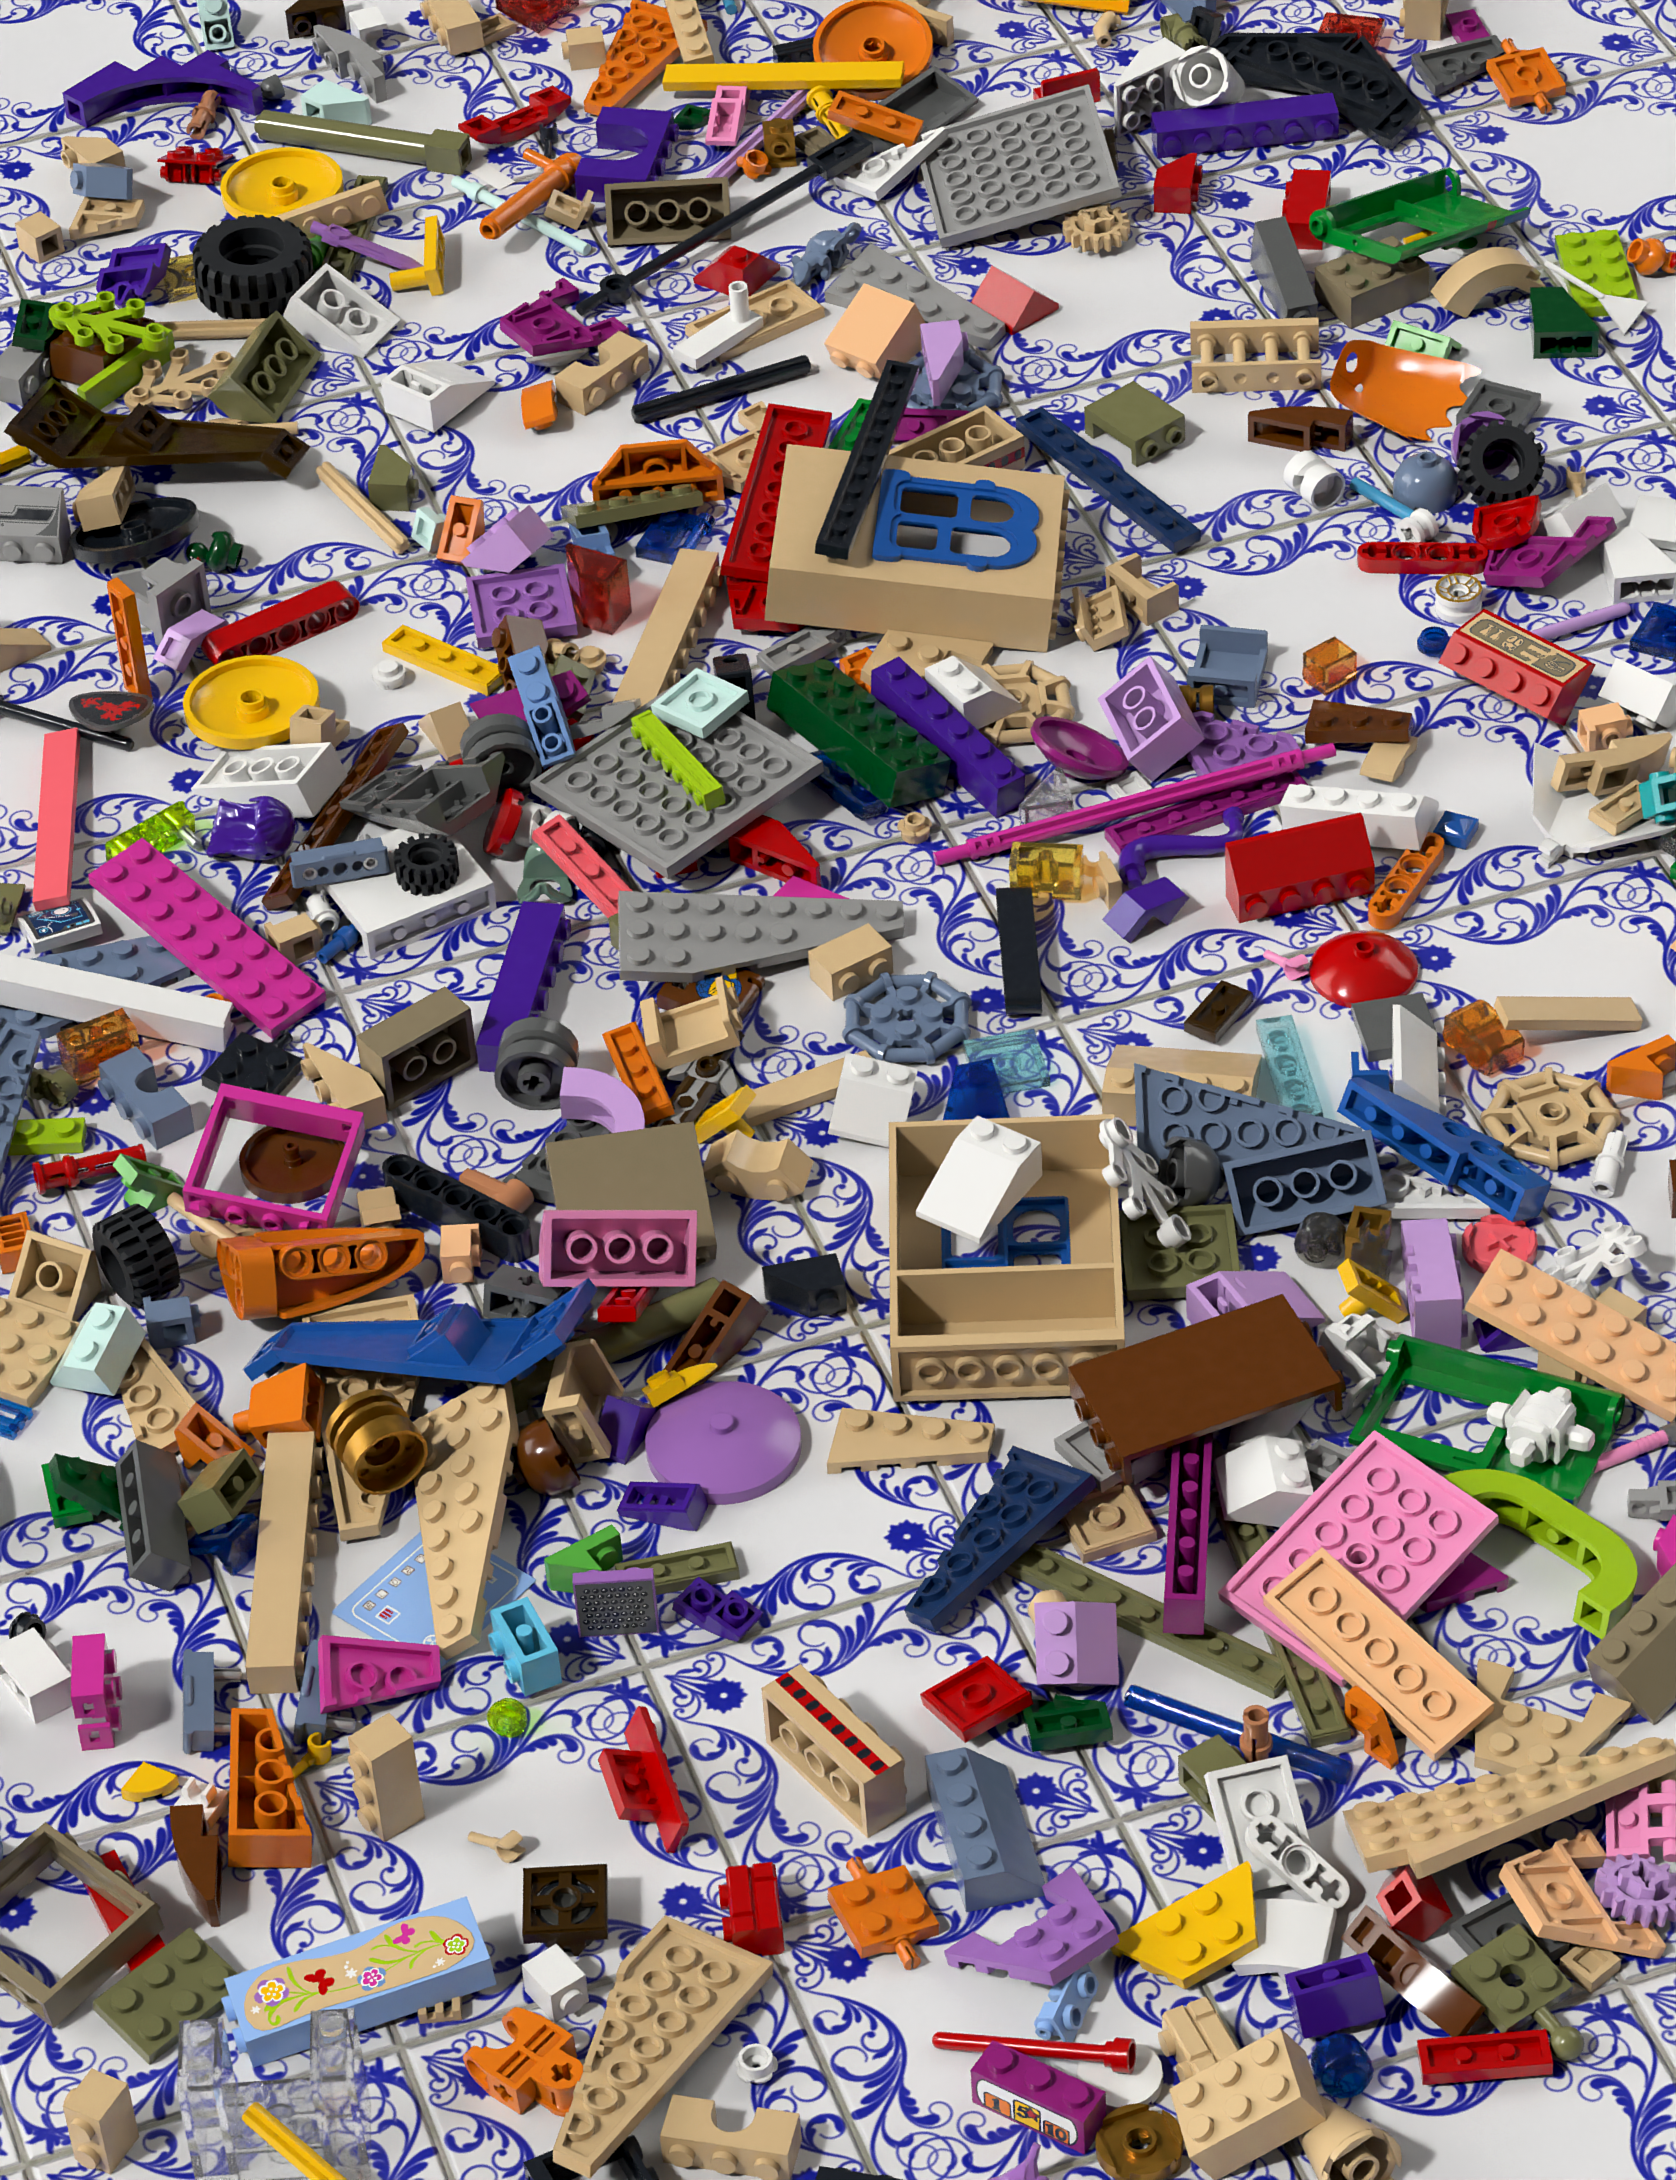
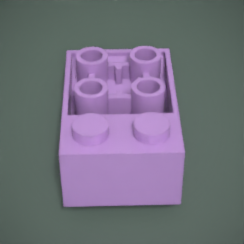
(1236, 1289)

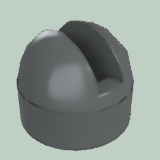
(272, 88)

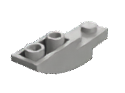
(351, 58)

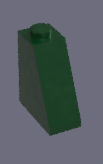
(1560, 325)

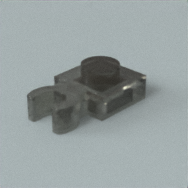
(1370, 1251)

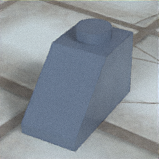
(102, 180)

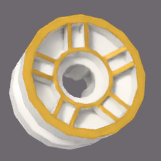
(1458, 597)

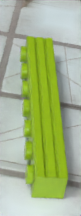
(677, 760)

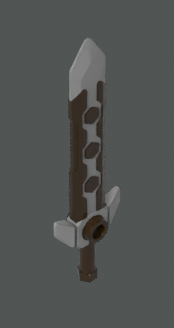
(699, 1085)

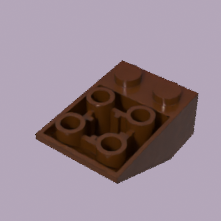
(82, 363)

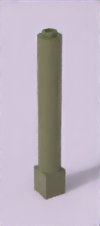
(441, 151)
(623, 1339)

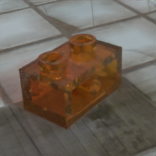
(91, 1044)

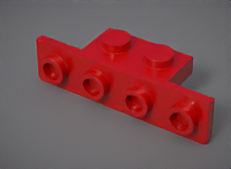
(643, 1783)

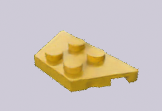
(1197, 1931)

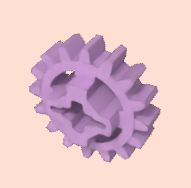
(1637, 1890)

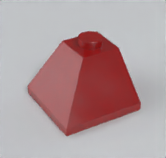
(737, 265)

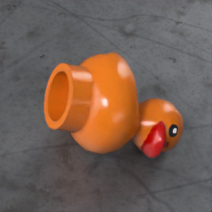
(1651, 255)

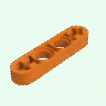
(1399, 878)

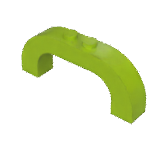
(1566, 1534)

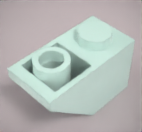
(215, 24)
(336, 103)

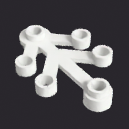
(1141, 1167)
(1589, 1259)

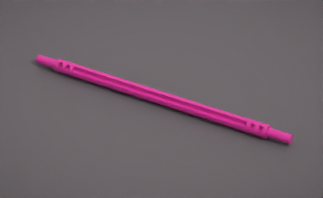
(1136, 803)

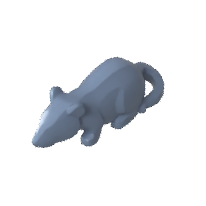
(822, 252)

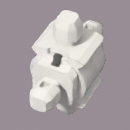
(1540, 1426)

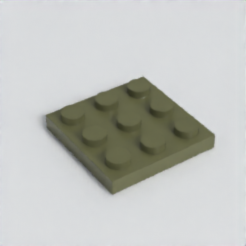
(1163, 1272)

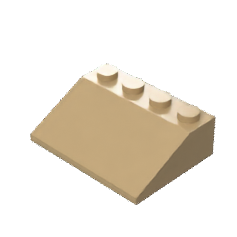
(1222, 1069)

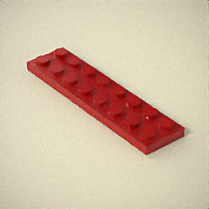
(755, 520)

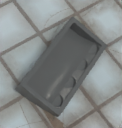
(928, 97)

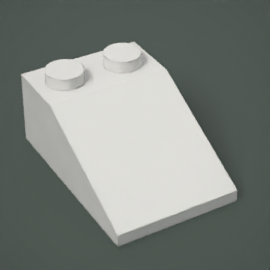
(339, 313)
(981, 1179)

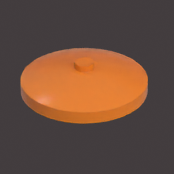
(875, 33)

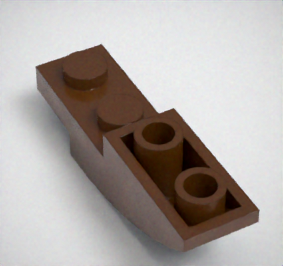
(1413, 1973)

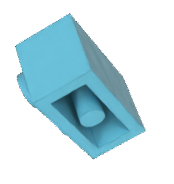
(525, 1647)

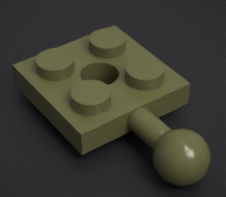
(1515, 2006)

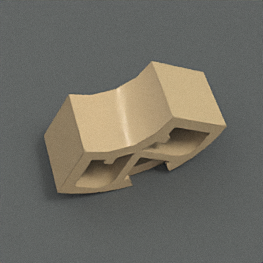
(757, 1167)

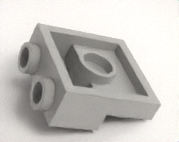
(1080, 1451)

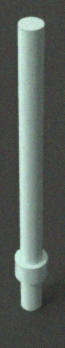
(480, 193)

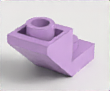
(184, 637)

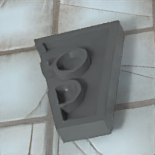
(1455, 63)

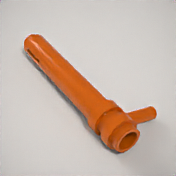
(557, 175)

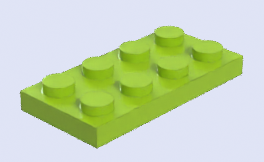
(1597, 261)

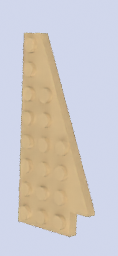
(1470, 1818)

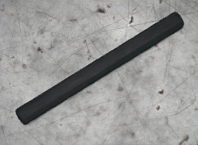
(720, 389)

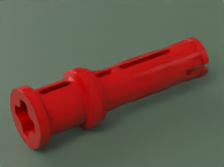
(67, 1173)

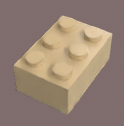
(1247, 2104)

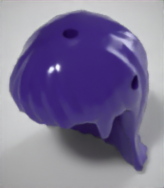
(252, 830)

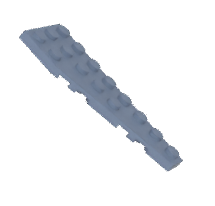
(133, 960)

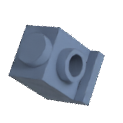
(171, 1322)

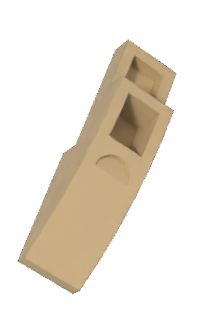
(1614, 767)

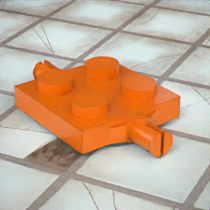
(1526, 76)
(883, 1912)

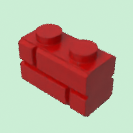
(753, 1908)

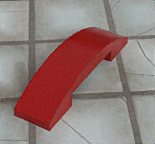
(542, 108)

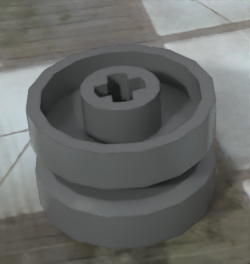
(513, 737)
(533, 1062)

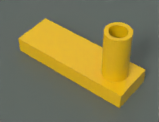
(434, 262)

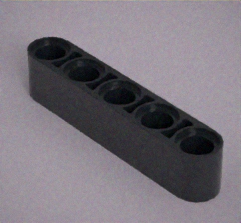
(1018, 950)
(450, 1202)

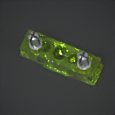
(160, 830)

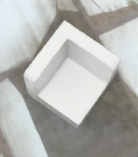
(367, 23)

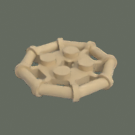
(1017, 681)
(1540, 1095)

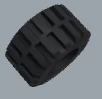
(1504, 438)
(136, 1255)

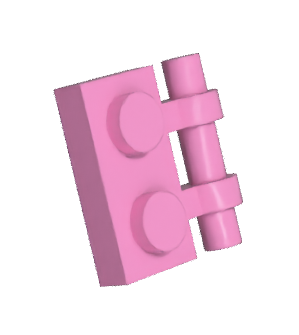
(1629, 1822)

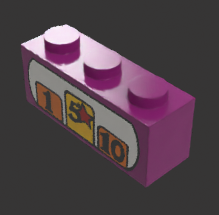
(1038, 2096)

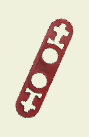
(1384, 558)

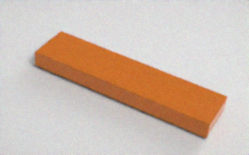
(129, 638)
(638, 1071)

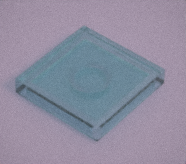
(1015, 1059)

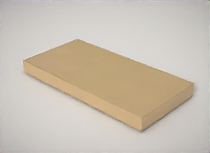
(783, 311)

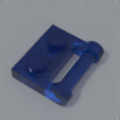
(667, 531)

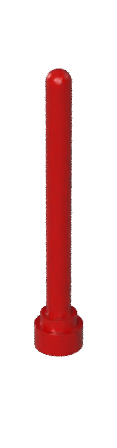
(1116, 2054)

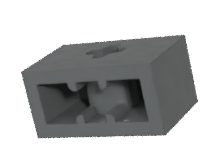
(517, 1293)

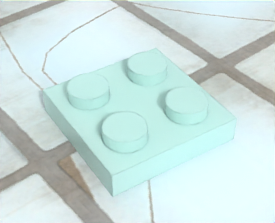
(700, 703)

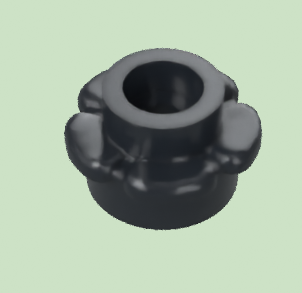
(24, 1622)

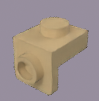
(568, 210)
(378, 1208)

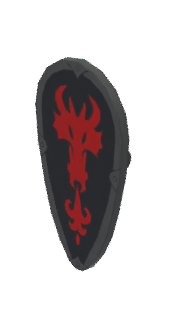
(110, 709)

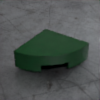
(692, 117)

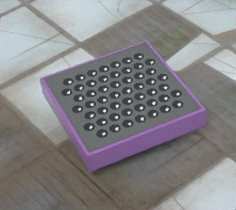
(615, 1602)

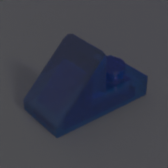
(232, 1542)

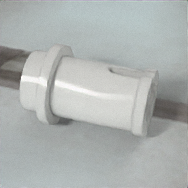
(323, 913)

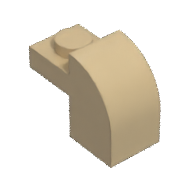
(317, 725)

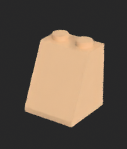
(874, 330)

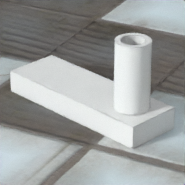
(723, 332)

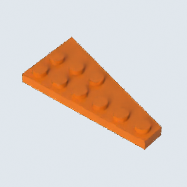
(634, 57)

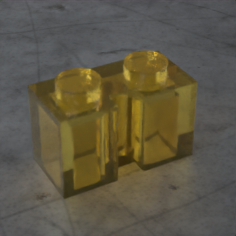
(1048, 868)

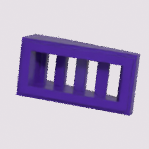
(685, 1514)

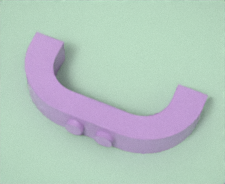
(601, 1099)

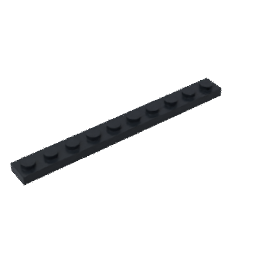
(866, 460)

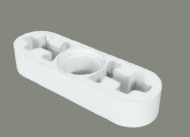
(1297, 1845)

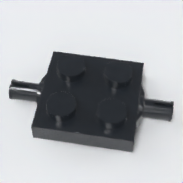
(254, 1065)

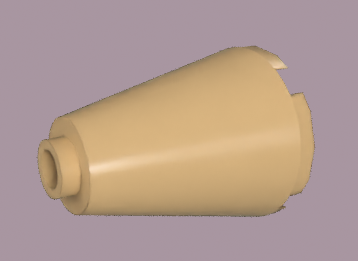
(1349, 2147)

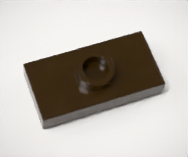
(1218, 1011)

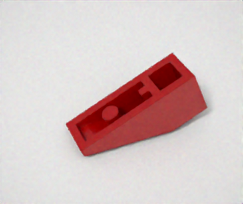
(773, 850)

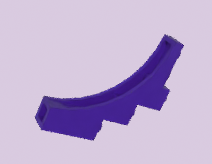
(159, 82)

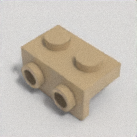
(1100, 617)

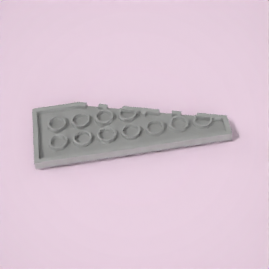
(704, 934)

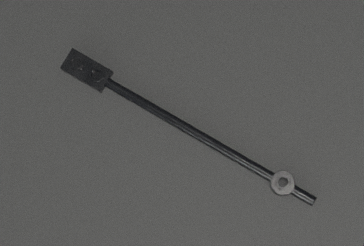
(825, 162)

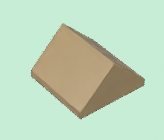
(55, 1276)

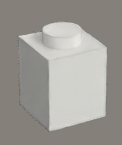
(555, 1983)

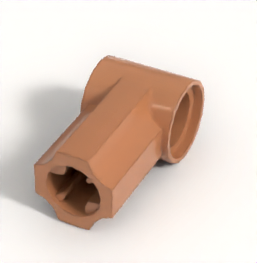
(512, 1194)

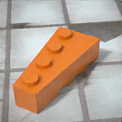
(264, 1806)

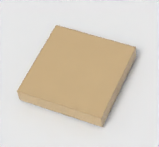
(1108, 1523)

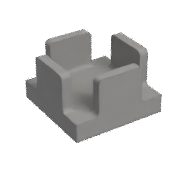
(176, 594)

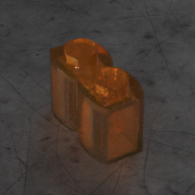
(1482, 1038)

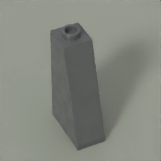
(1281, 270)

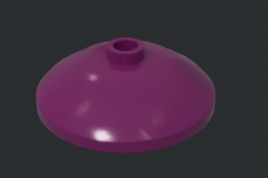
(1078, 749)

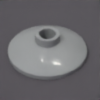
(559, 360)

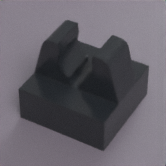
(1207, 22)

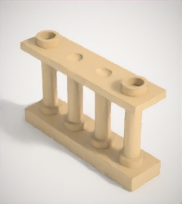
(1255, 336)

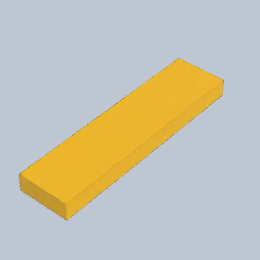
(443, 659)

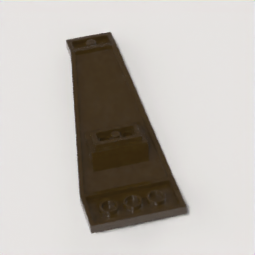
(78, 435)

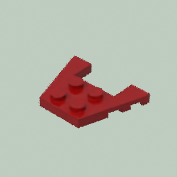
(749, 605)

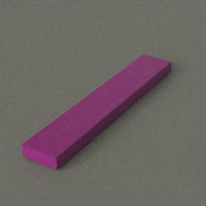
(1202, 811)

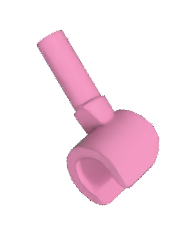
(1292, 967)

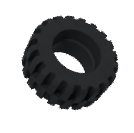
(251, 266)

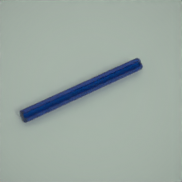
(1230, 1730)

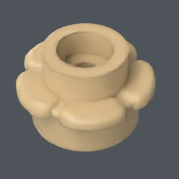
(914, 828)

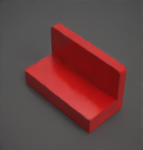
(1070, 81)

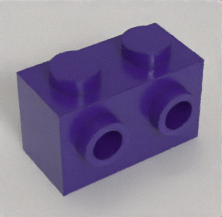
(1335, 1995)

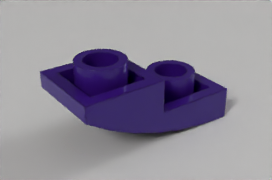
(719, 1614)

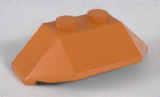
(658, 467)

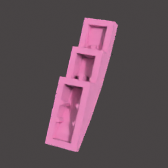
(727, 115)

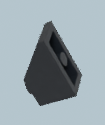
(807, 1285)

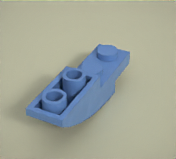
(542, 707)

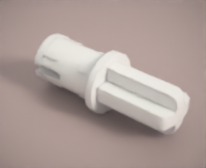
(1609, 1164)

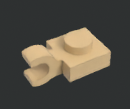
(1105, 879)

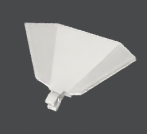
(1565, 816)

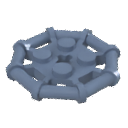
(964, 388)
(926, 1032)

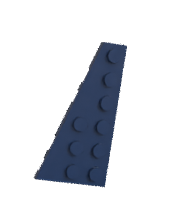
(999, 1528)

